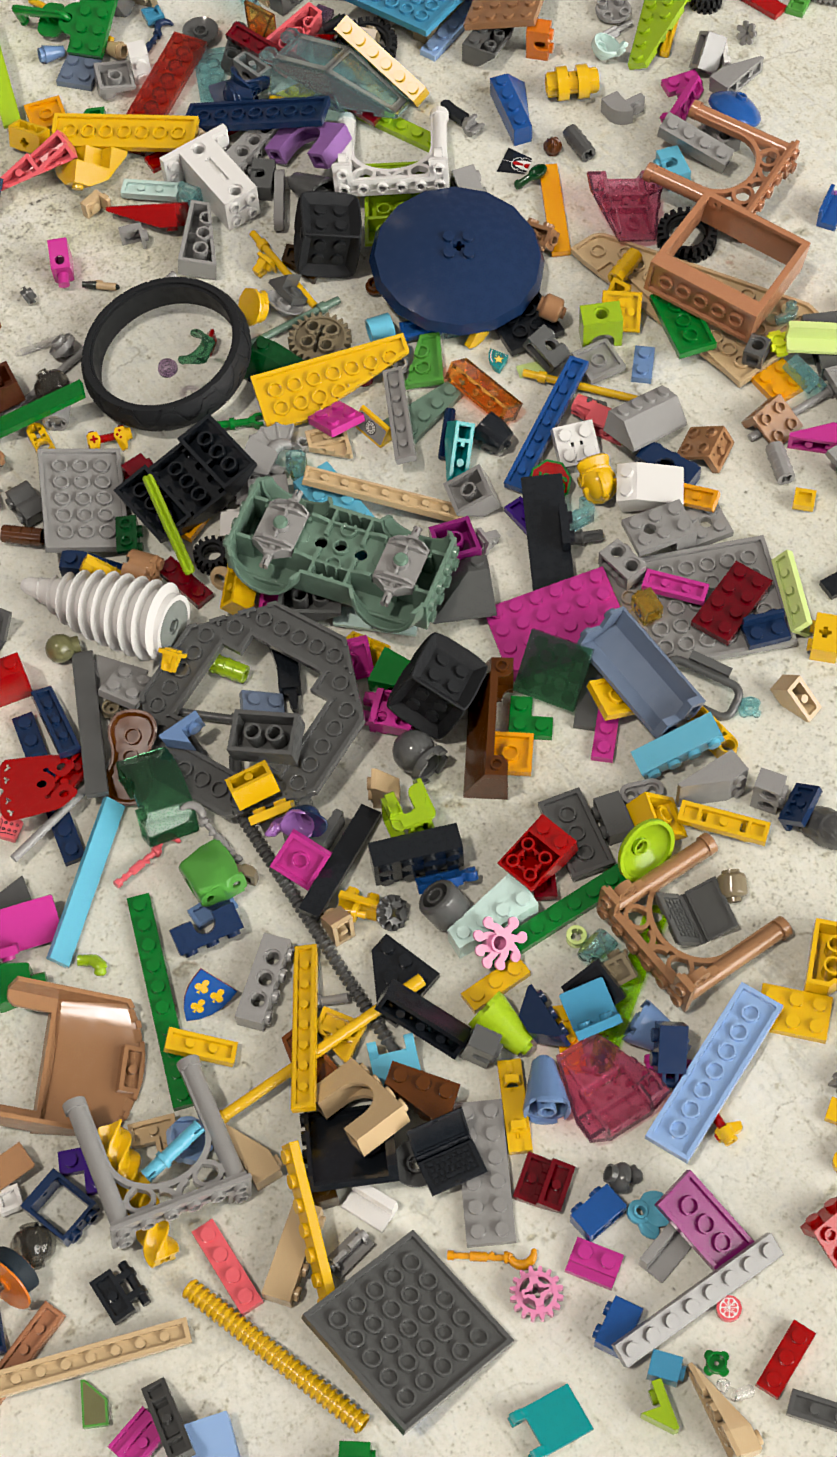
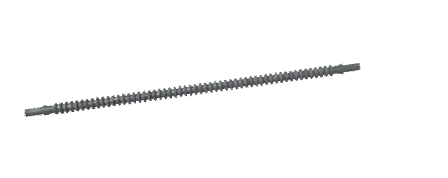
(311, 923)

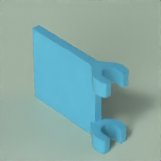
(381, 1063)

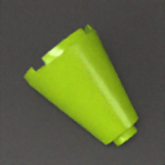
(501, 1018)

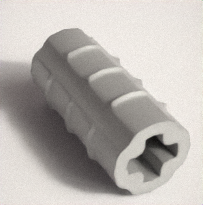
(780, 462)

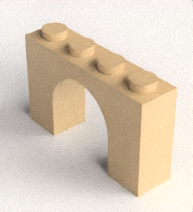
(379, 1121)

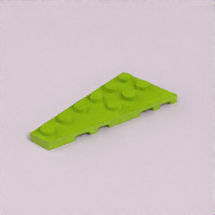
(654, 22)

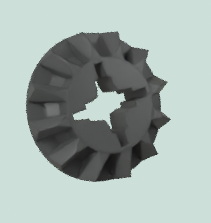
(384, 912)

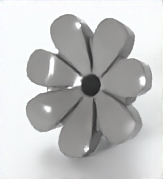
(746, 33)

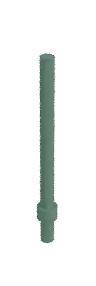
(320, 307)

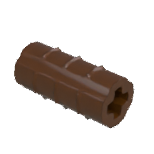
(22, 535)

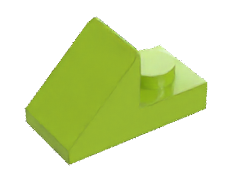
(663, 1415)

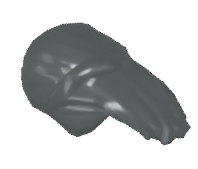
(822, 827)

